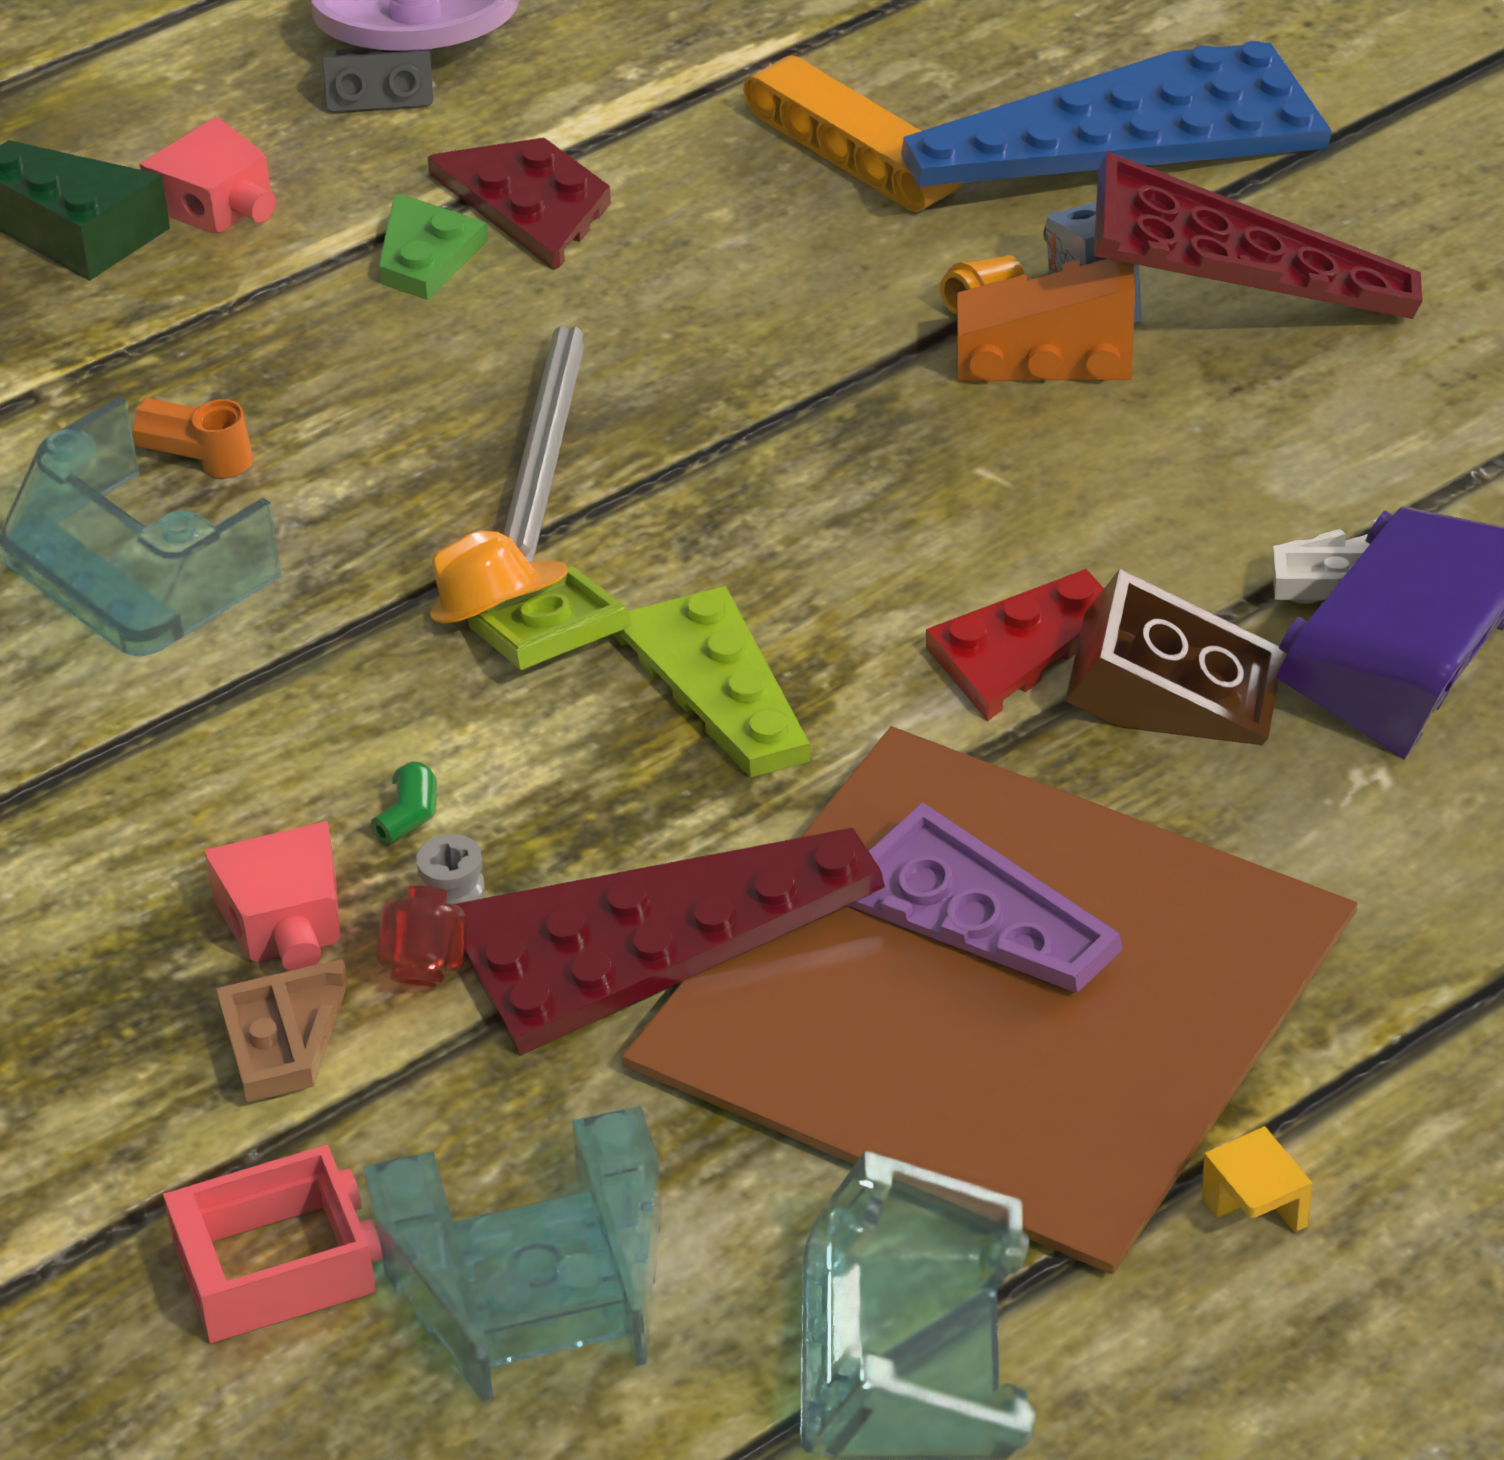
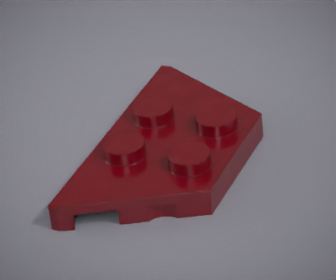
(526, 192)

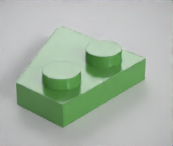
(426, 245)

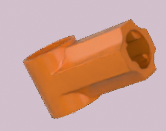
(211, 433)

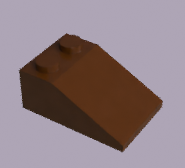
(1172, 667)

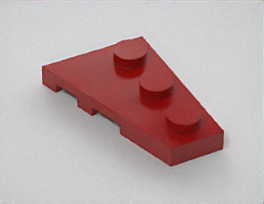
(1013, 640)

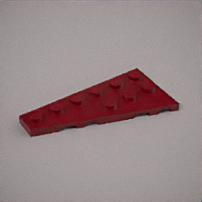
(1199, 233)
(609, 940)

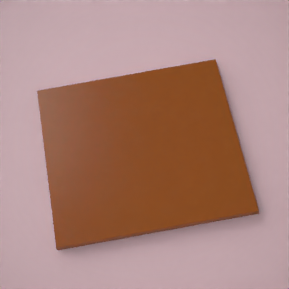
(982, 1071)

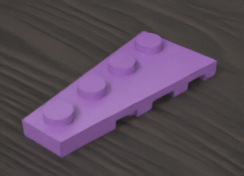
(983, 903)

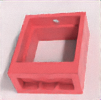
(260, 1198)

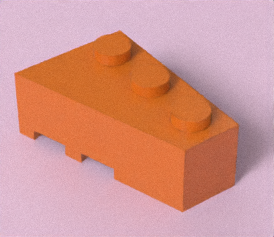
(1049, 326)

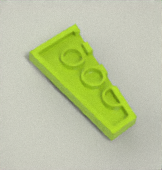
(721, 675)

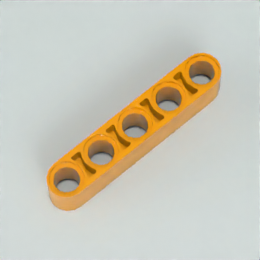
(840, 128)

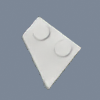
(1314, 567)

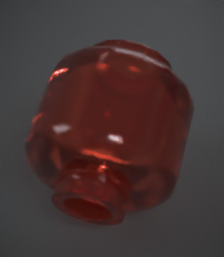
(422, 937)

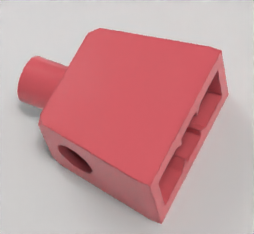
(214, 178)
(278, 894)

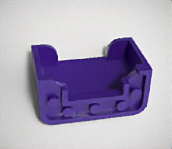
(1400, 624)

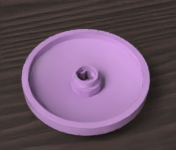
(409, 23)

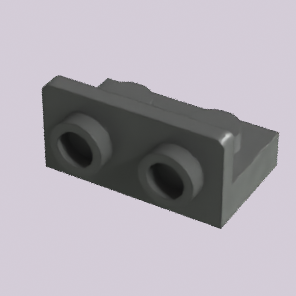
(377, 78)

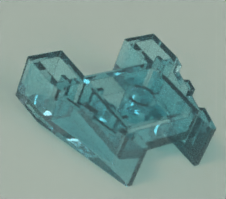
(534, 1272)

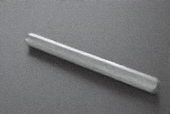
(544, 440)

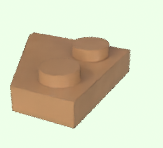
(282, 1026)

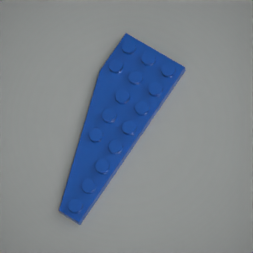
(1150, 112)

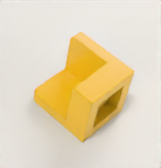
(1258, 1178)

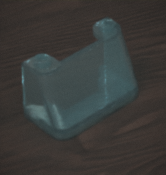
(908, 1319)

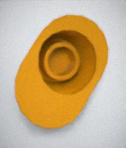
(484, 572)

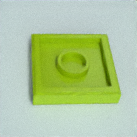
(551, 620)

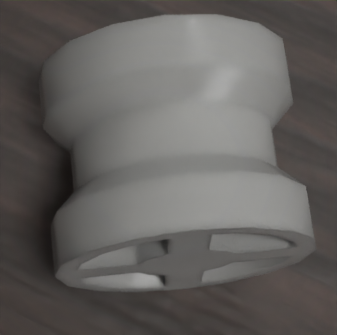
(452, 865)

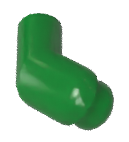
(414, 803)

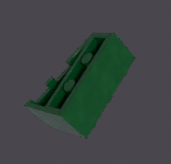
(78, 207)

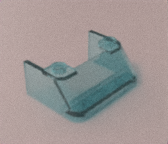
(108, 569)

